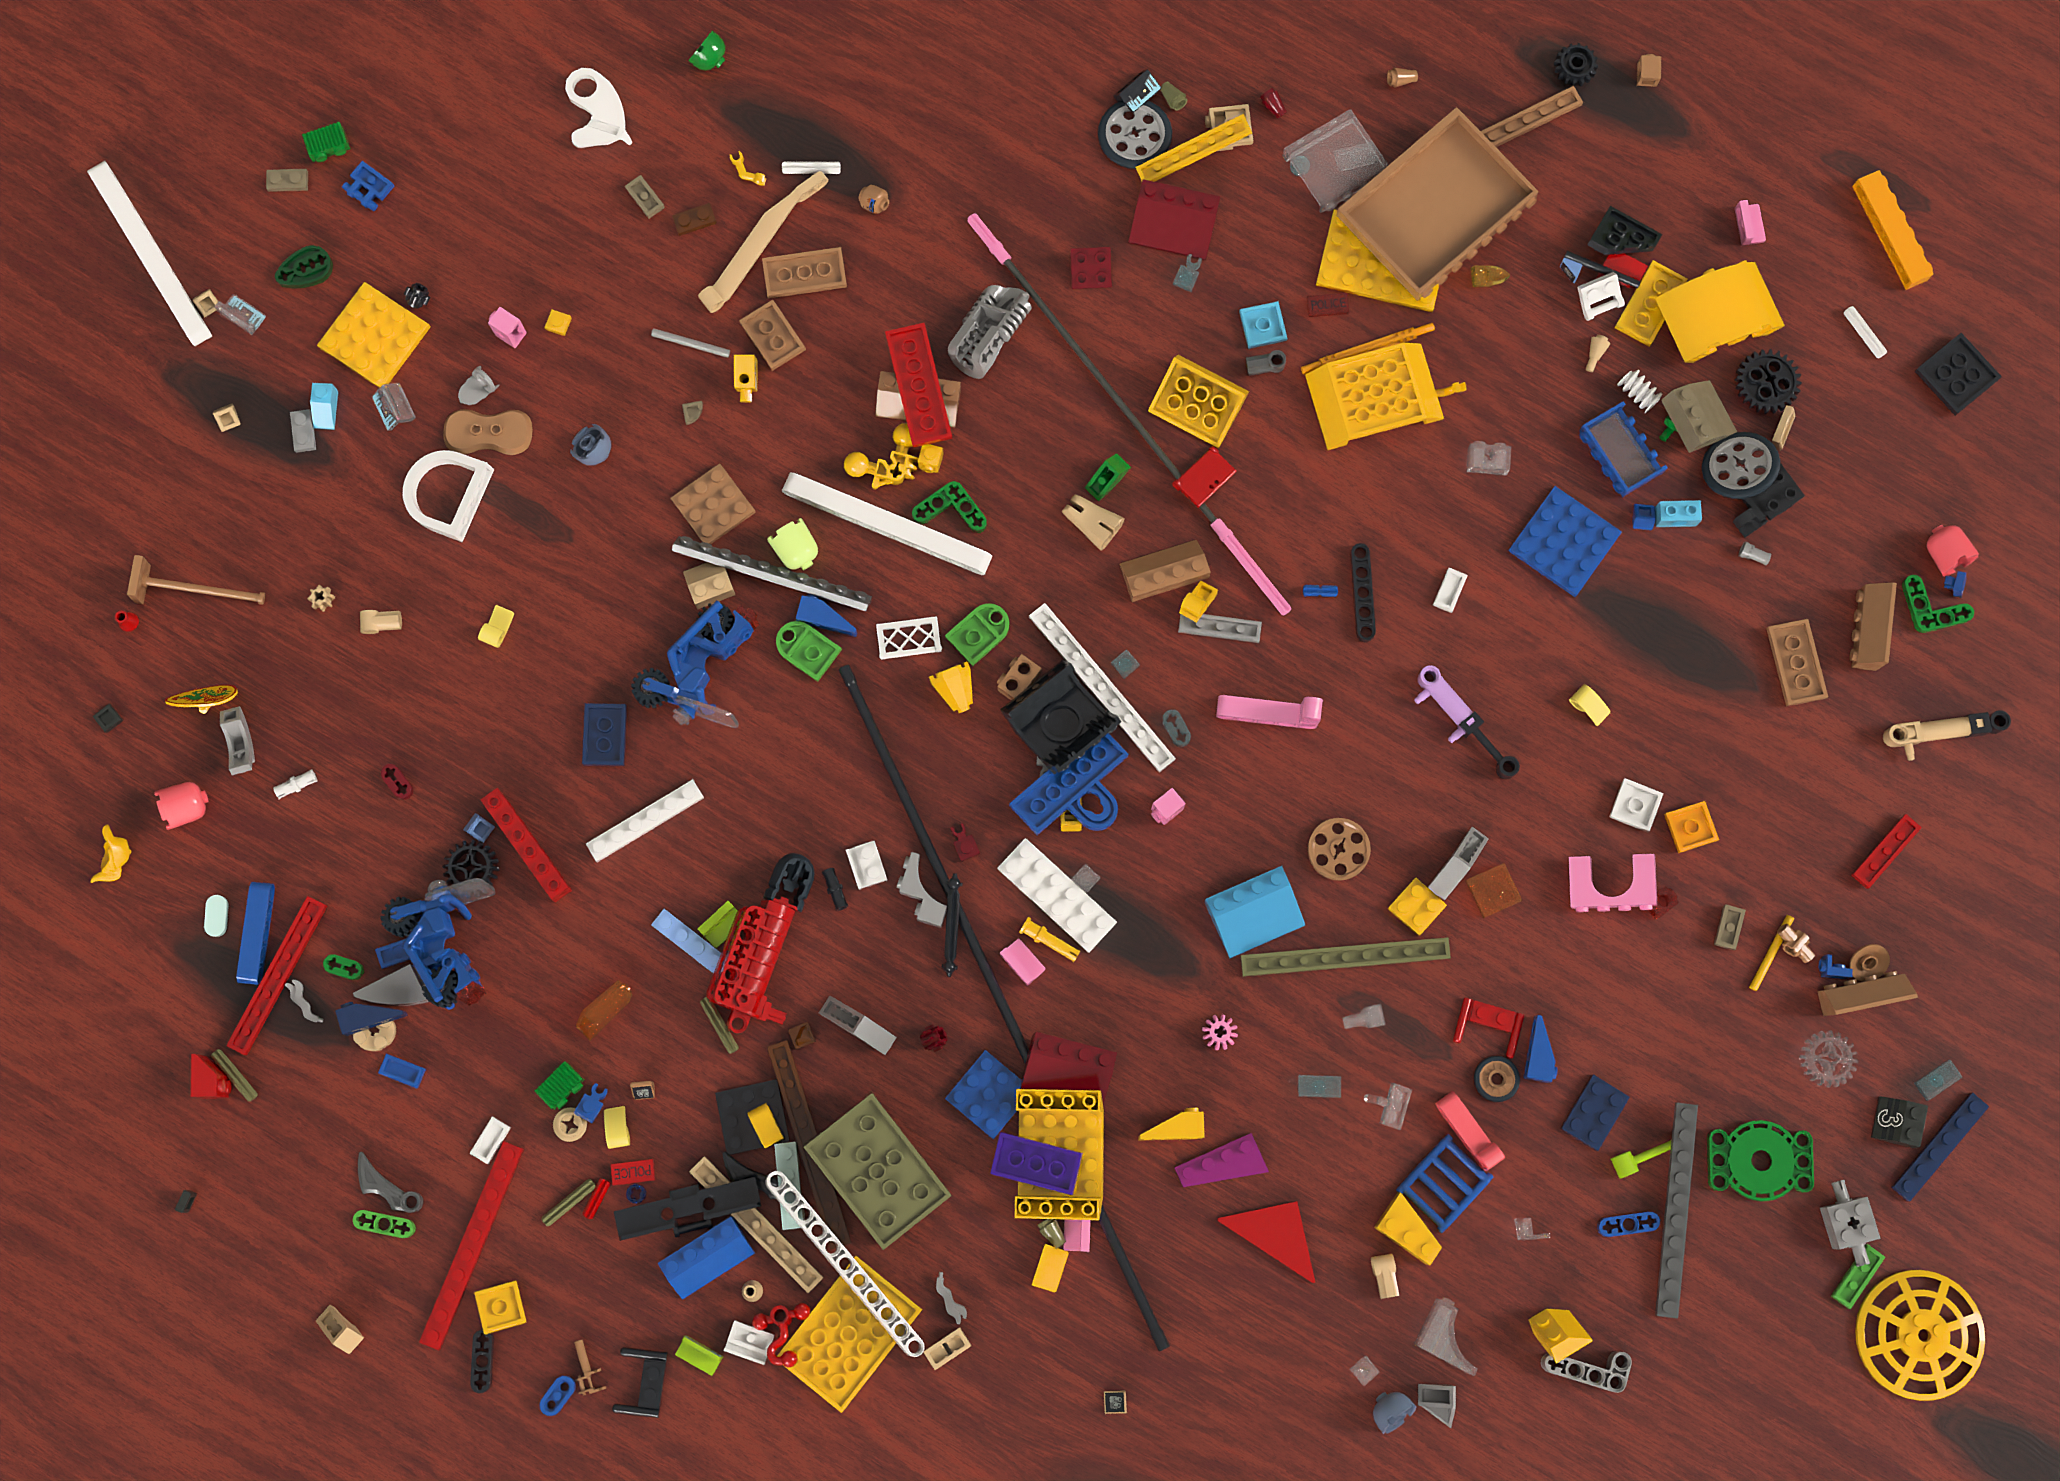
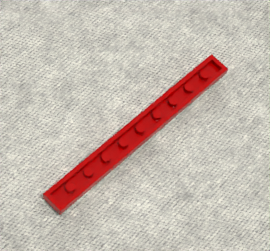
(471, 1246)

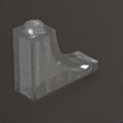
(1438, 1336)

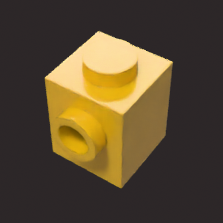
(930, 458)

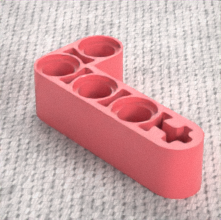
(1469, 1132)

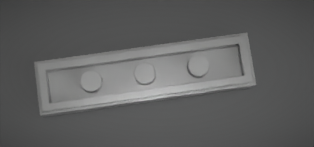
(1222, 627)

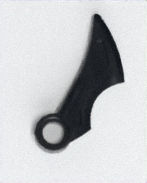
(737, 1172)

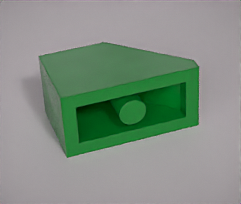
(1107, 477)

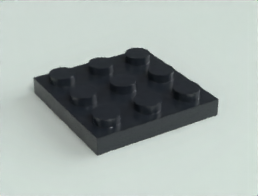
(1958, 374)
(735, 1123)

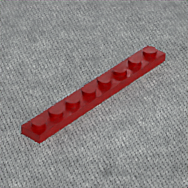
(276, 976)

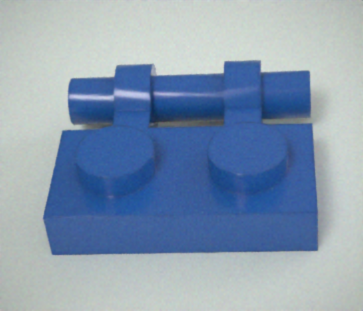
(372, 181)

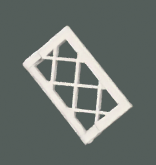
(908, 623)

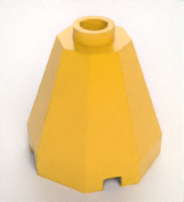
(954, 686)

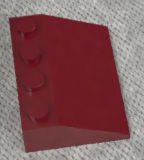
(1174, 219)
(1067, 1065)

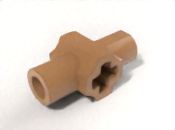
(1795, 943)

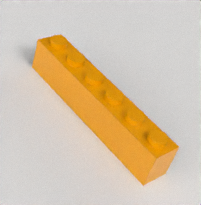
(1893, 229)

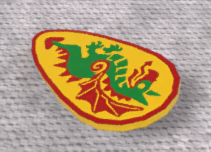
(203, 697)

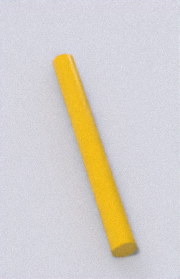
(1769, 957)

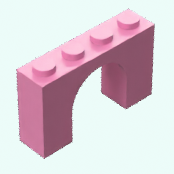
(1640, 894)

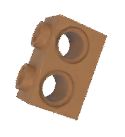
(1022, 680)

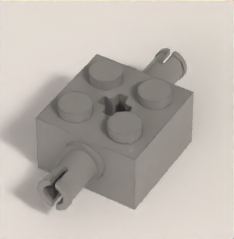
(1863, 1223)

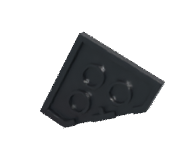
(1623, 234)

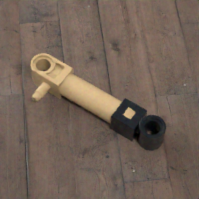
(1968, 726)

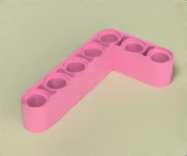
(1302, 715)

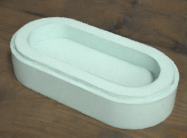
(216, 916)

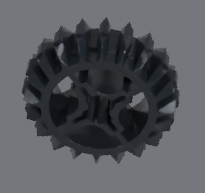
(471, 858)

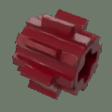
(933, 1038)

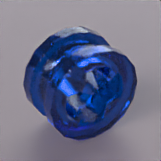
(629, 1192)

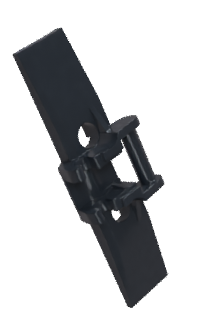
(684, 1202)

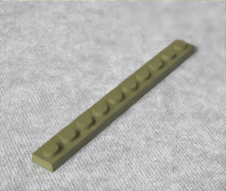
(1345, 957)

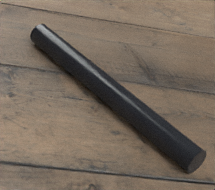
(1602, 269)

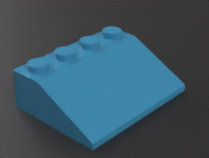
(1255, 912)

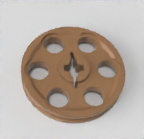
(1348, 846)

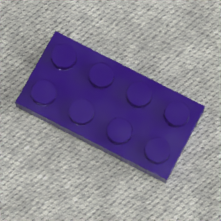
(1036, 1163)

